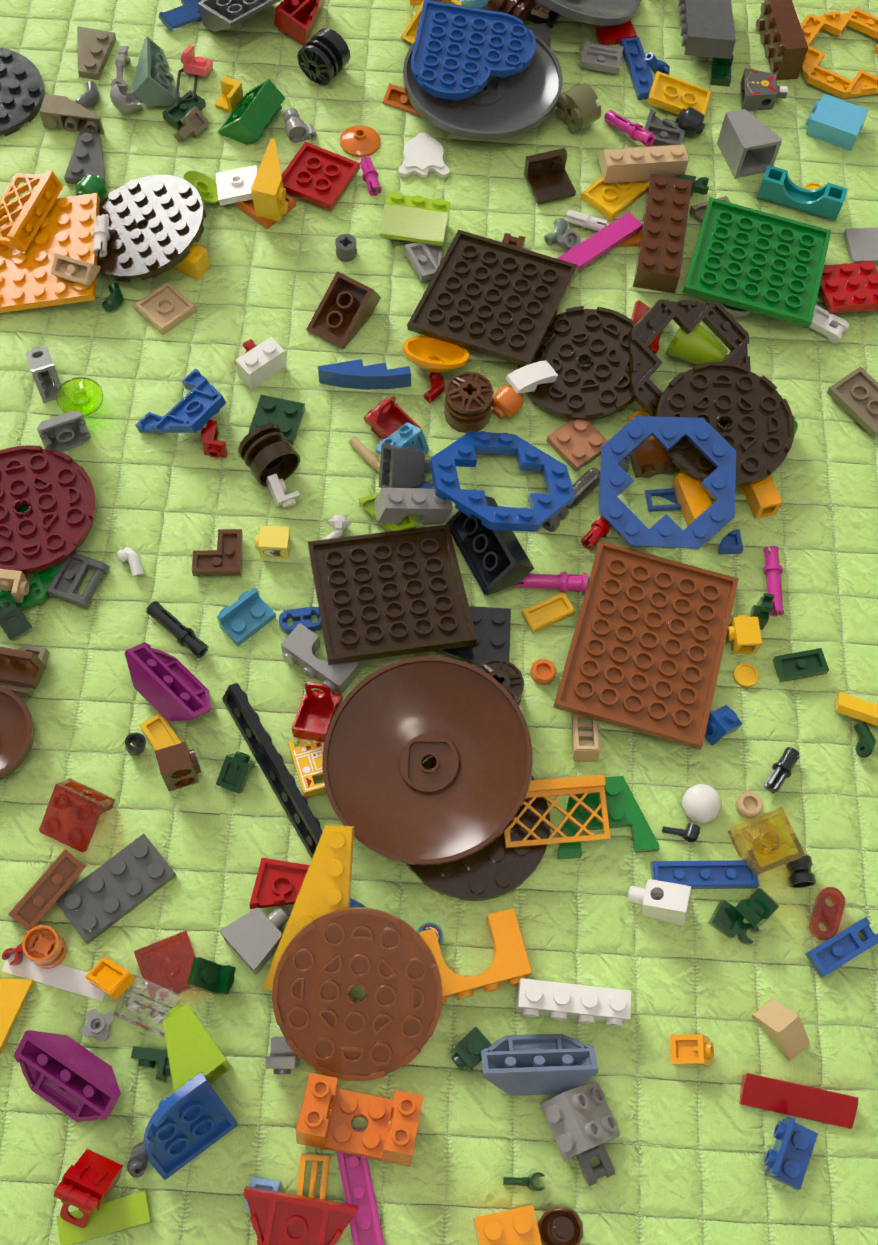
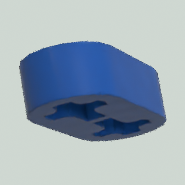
(302, 616)

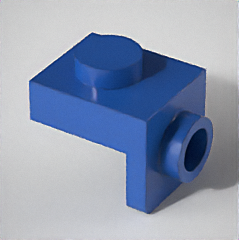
(720, 723)

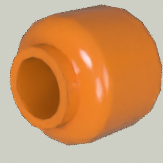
(506, 402)

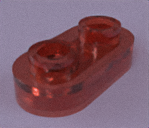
(827, 915)

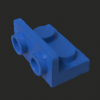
(790, 1153)

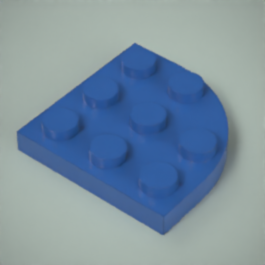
(186, 1126)

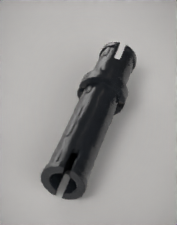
(184, 635)

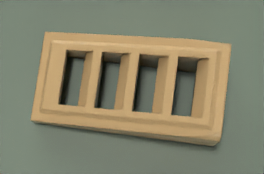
(585, 750)

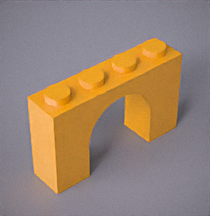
(694, 499)
(508, 961)

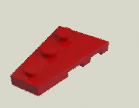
(277, 883)

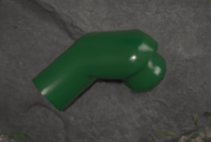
(115, 298)

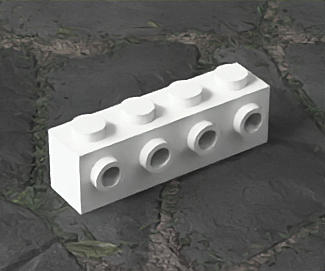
(574, 1002)

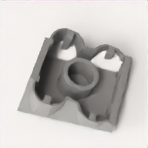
(64, 431)

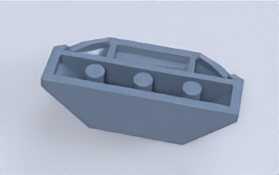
(538, 1064)

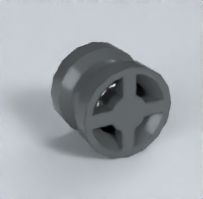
(346, 247)

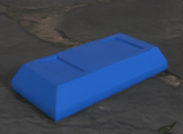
(668, 494)

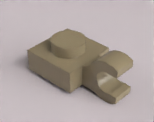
(193, 122)

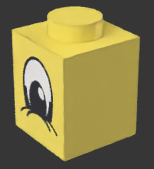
(273, 542)

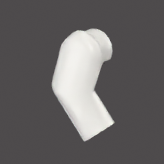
(133, 559)

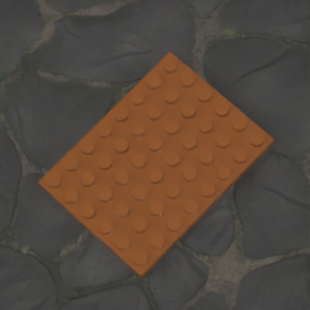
(648, 645)

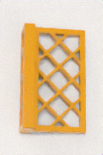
(32, 213)
(563, 787)

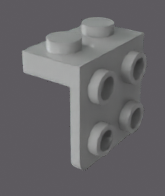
(580, 1119)

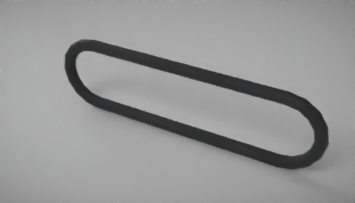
(177, 88)

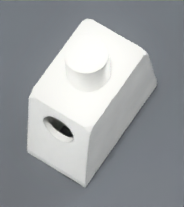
(671, 902)

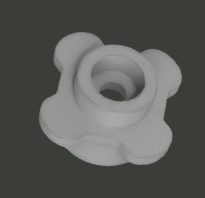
(572, 236)
(101, 1032)

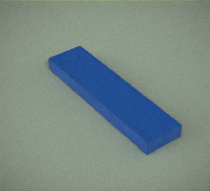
(637, 67)
(706, 874)

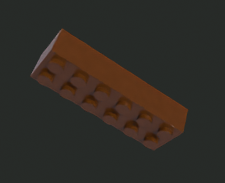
(663, 234)

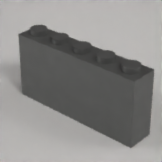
(707, 28)

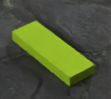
(111, 1218)

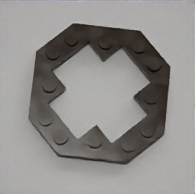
(687, 316)

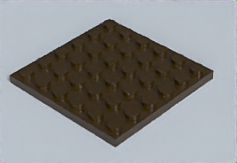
(493, 298)
(390, 594)

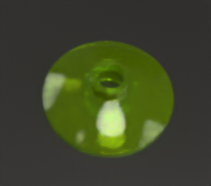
(80, 389)

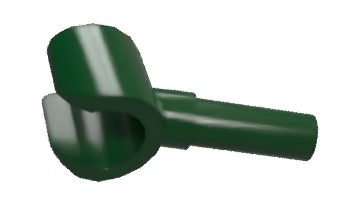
(524, 1181)

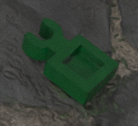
(763, 609)
(730, 922)

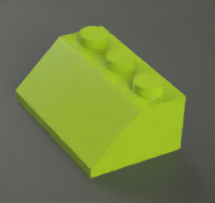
(415, 219)

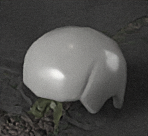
(123, 101)

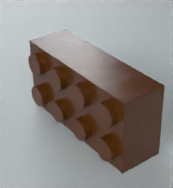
(782, 38)

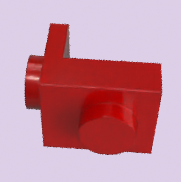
(209, 441)

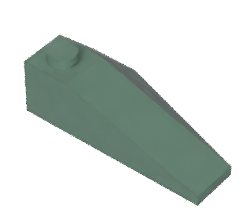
(152, 79)

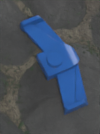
(181, 15)

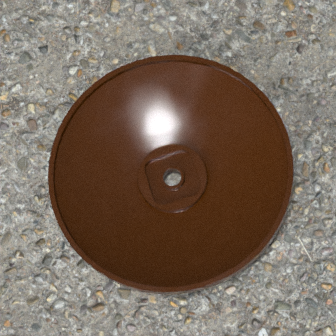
(417, 713)

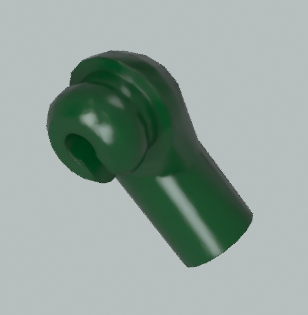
(866, 742)

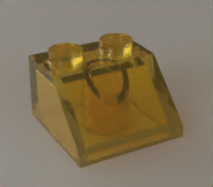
(766, 841)

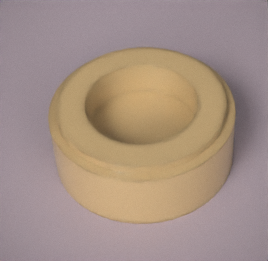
(749, 805)

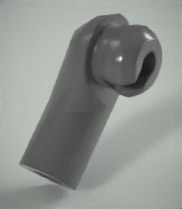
(137, 1161)

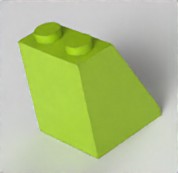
(191, 1048)

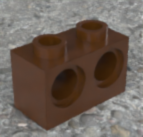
(178, 766)

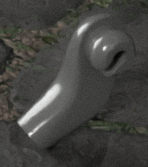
(89, 98)

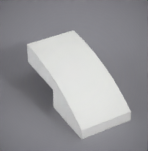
(528, 377)

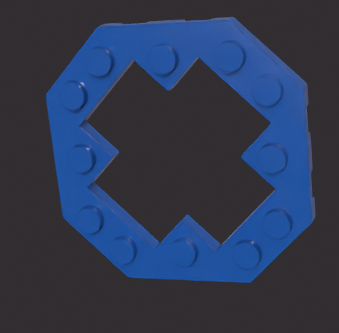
(668, 433)
(473, 501)

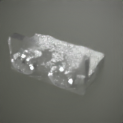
(146, 1005)

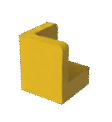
(231, 94)

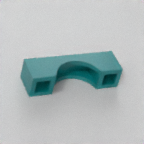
(780, 189)

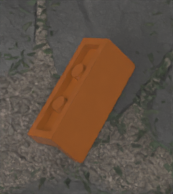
(46, 890)

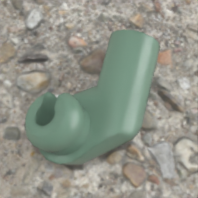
(560, 228)

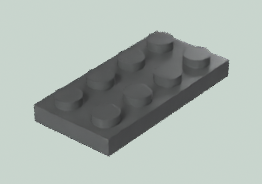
(115, 888)

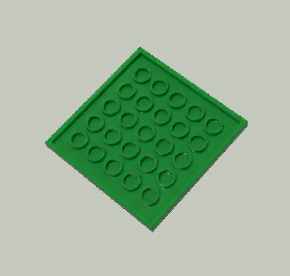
(758, 262)

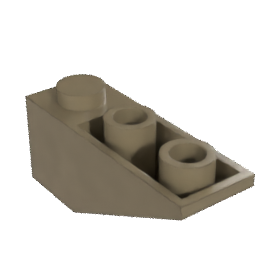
(66, 114)

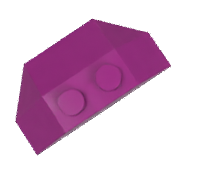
(167, 684)
(68, 1075)

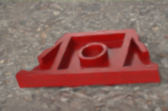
(296, 1219)

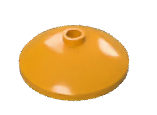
(434, 354)

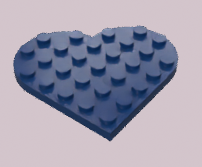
(465, 46)

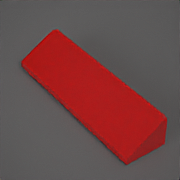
(798, 1100)

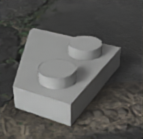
(424, 259)

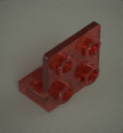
(74, 813)

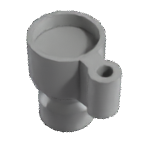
(296, 128)

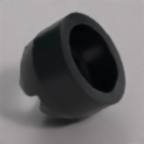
(138, 741)

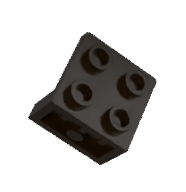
(548, 176)

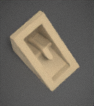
(782, 1027)

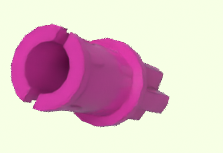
(370, 176)

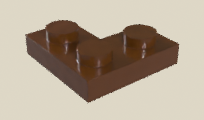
(224, 560)

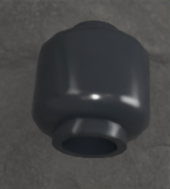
(690, 121)

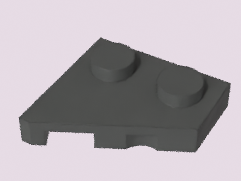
(664, 131)

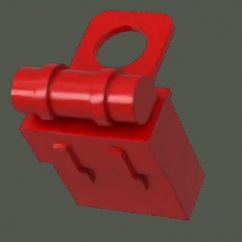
(387, 418)
(315, 712)
(87, 1186)

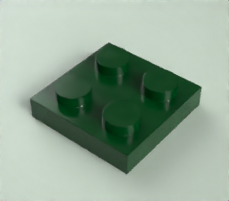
(278, 411)

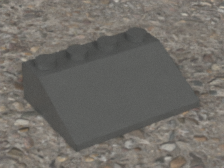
(227, 13)

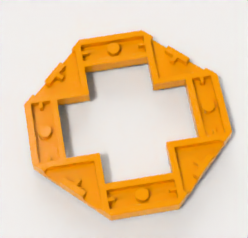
(835, 24)

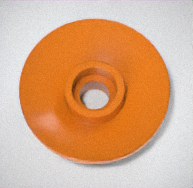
(360, 141)

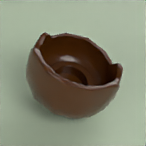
(560, 1226)

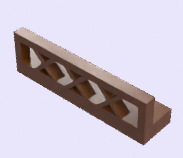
(20, 667)

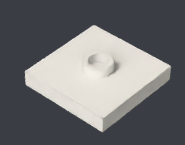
(235, 185)

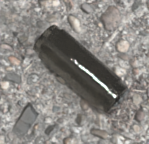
(585, 486)

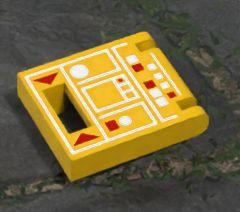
(308, 764)

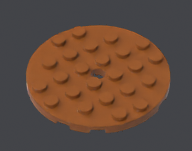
(348, 1035)

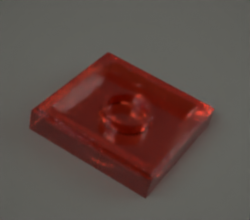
(167, 962)

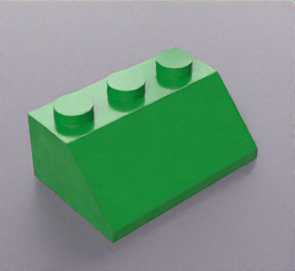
(253, 113)

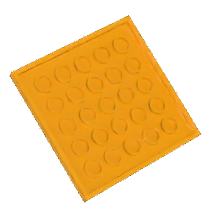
(26, 275)

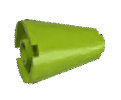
(696, 346)

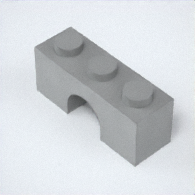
(396, 503)
(300, 650)

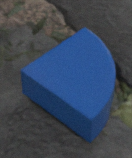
(731, 543)

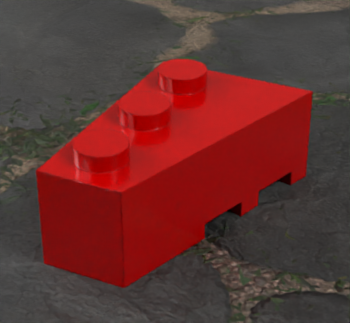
(298, 18)

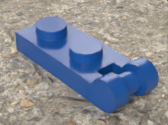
(842, 947)

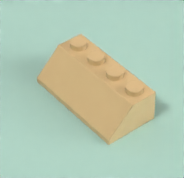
(640, 162)

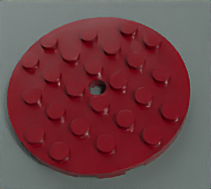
(58, 512)

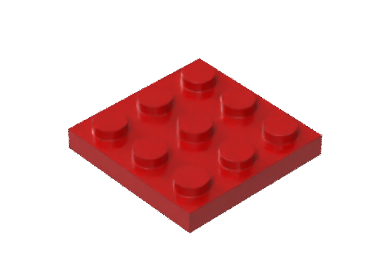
(319, 175)
(849, 287)

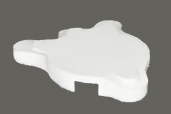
(423, 156)

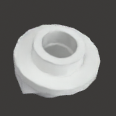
(339, 524)

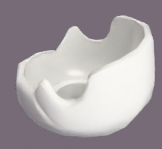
(701, 803)

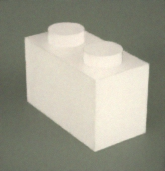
(261, 363)

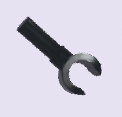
(689, 834)

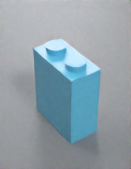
(836, 121)

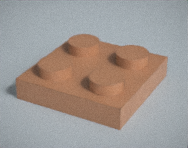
(577, 443)

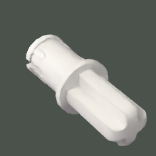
(585, 220)
(101, 235)

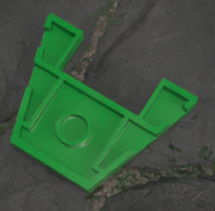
(622, 812)

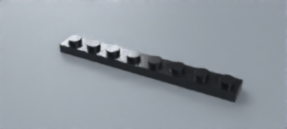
(273, 767)

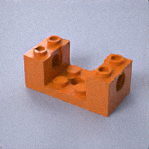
(328, 1117)

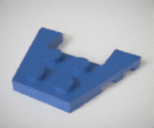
(190, 412)

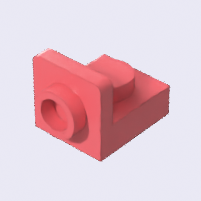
(195, 65)

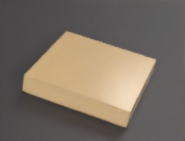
(165, 308)

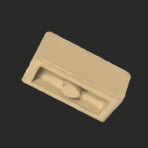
(74, 269)

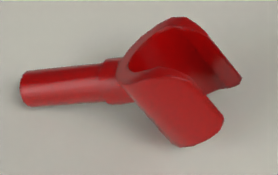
(18, 955)

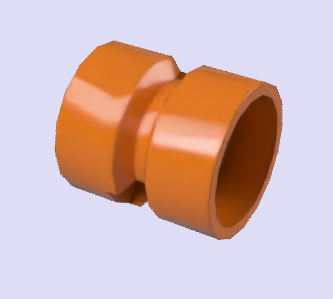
(44, 947)

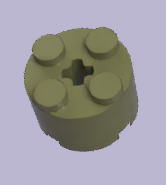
(578, 107)

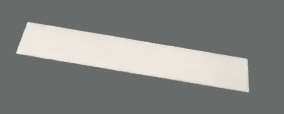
(59, 977)

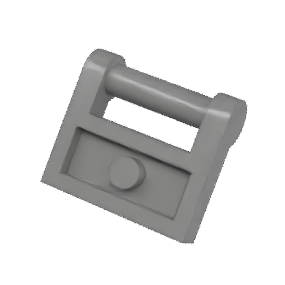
(601, 57)

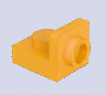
(691, 1050)

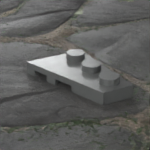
(86, 158)

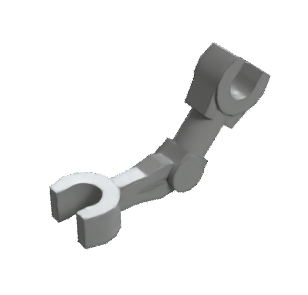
(120, 63)

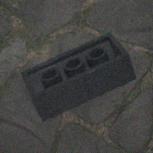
(491, 554)

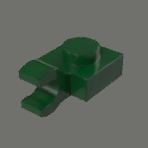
(698, 186)

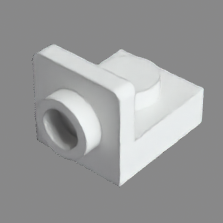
(277, 490)

